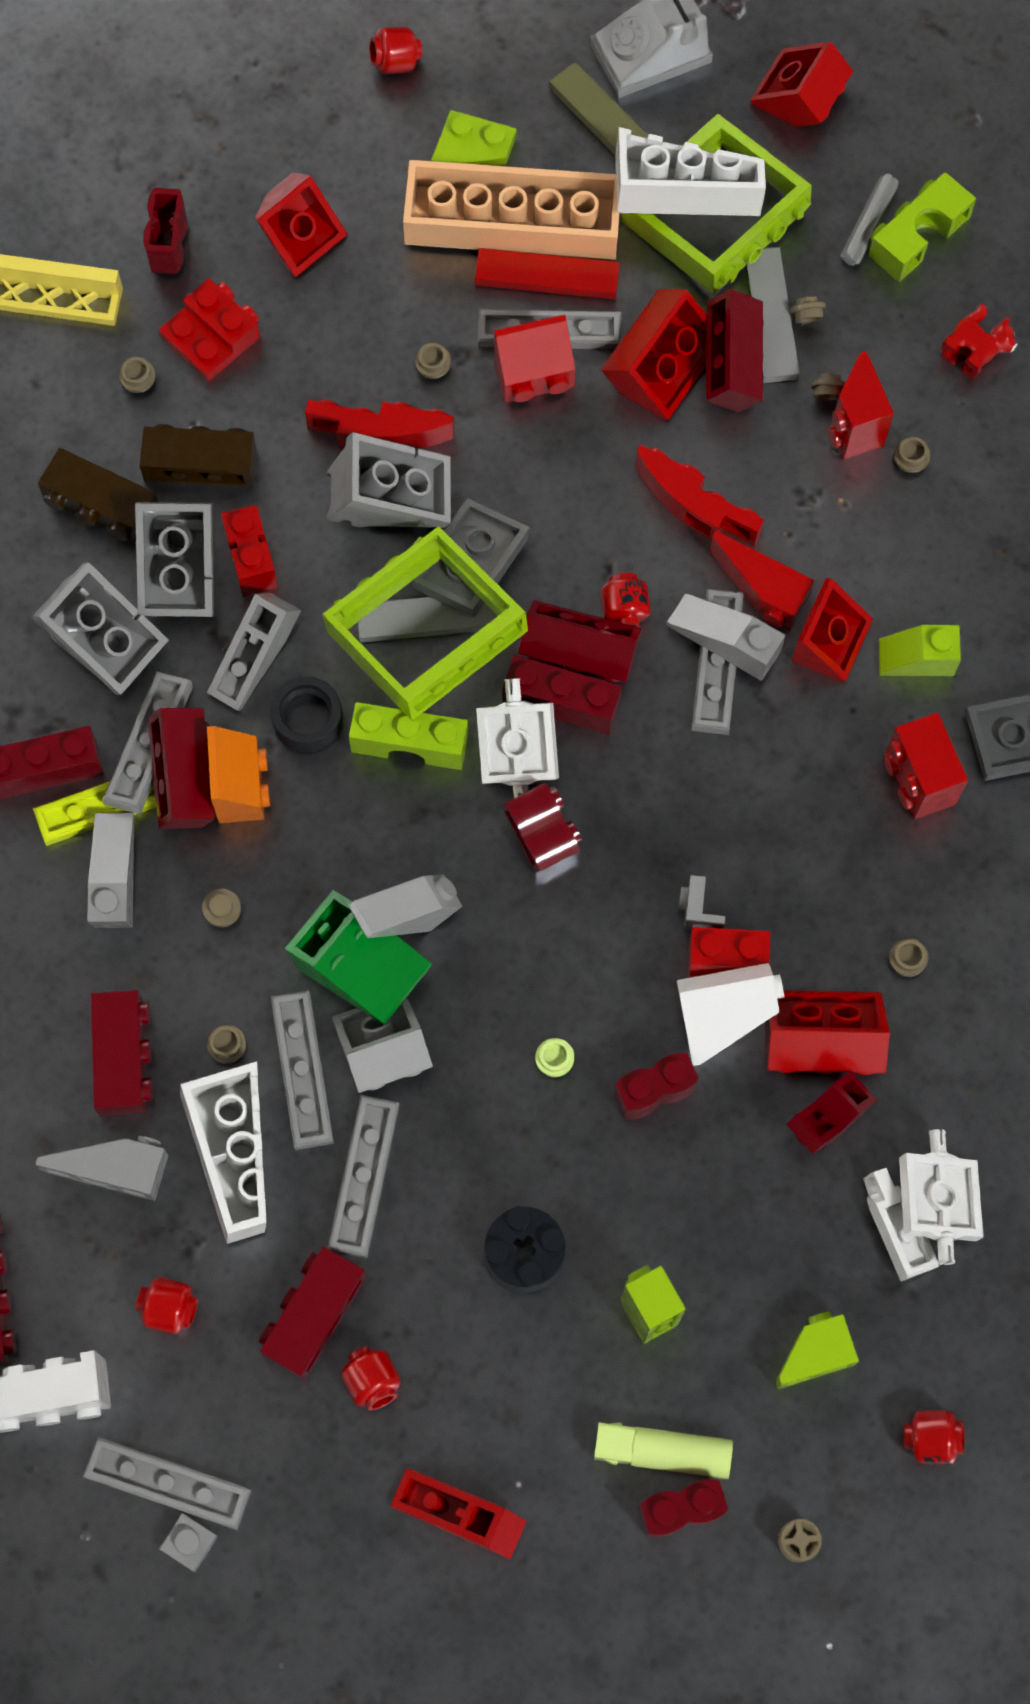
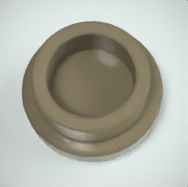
(807, 310)
(432, 361)
(136, 375)
(827, 386)
(912, 454)
(221, 907)
(908, 957)
(226, 1044)

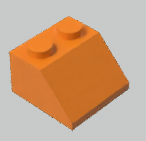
(236, 775)

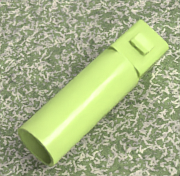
(664, 1450)

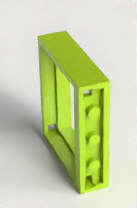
(748, 248)
(458, 664)

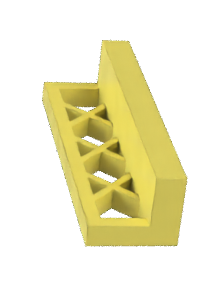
(59, 279)

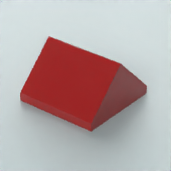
(832, 633)

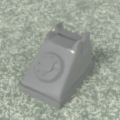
(652, 44)
(389, 485)
(174, 559)
(100, 628)

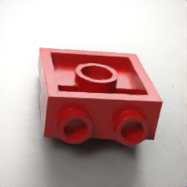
(211, 329)

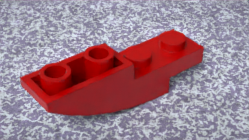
(395, 423)
(682, 493)

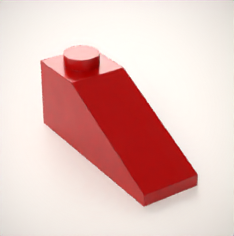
(768, 585)
(459, 1513)

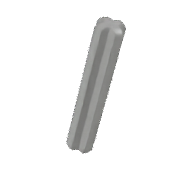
(869, 219)

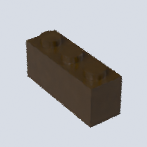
(198, 456)
(93, 494)

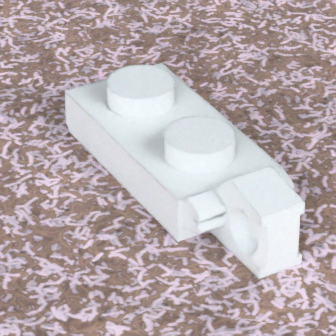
(909, 1253)

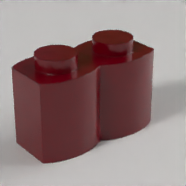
(165, 230)
(541, 826)
(666, 1083)
(694, 1505)

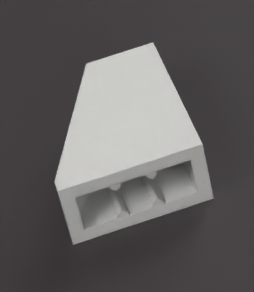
(726, 1007)

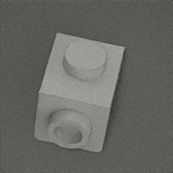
(692, 901)

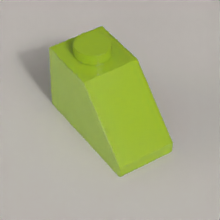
(921, 651)
(818, 1350)

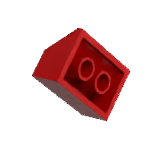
(661, 353)
(828, 1033)

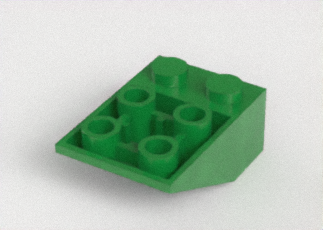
(362, 970)

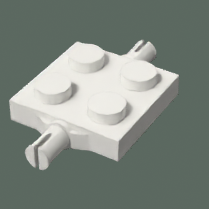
(517, 741)
(941, 1197)

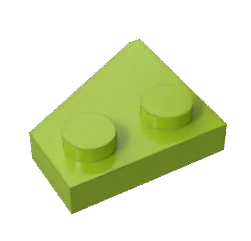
(474, 141)

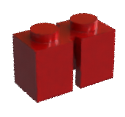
(249, 550)

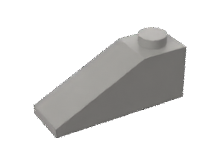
(728, 634)
(253, 648)
(111, 871)
(407, 907)
(115, 1165)

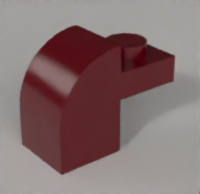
(832, 1113)

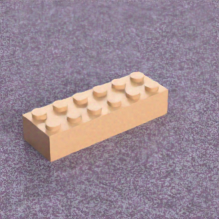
(511, 209)

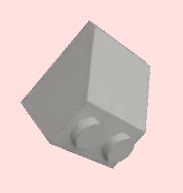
(381, 1051)

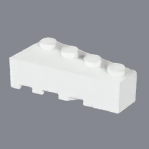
(685, 179)
(228, 1139)
(54, 1391)

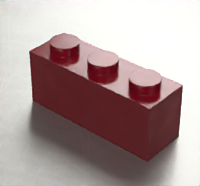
(734, 351)
(580, 641)
(575, 696)
(49, 762)
(181, 767)
(120, 1053)
(311, 1312)

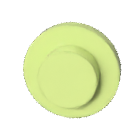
(554, 1057)

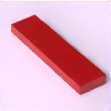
(547, 273)

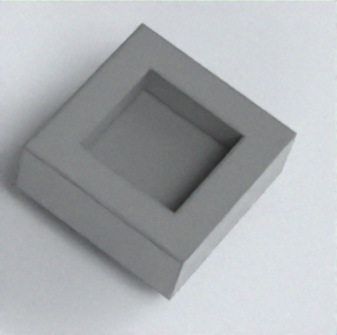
(188, 1542)

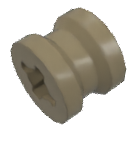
(805, 1538)

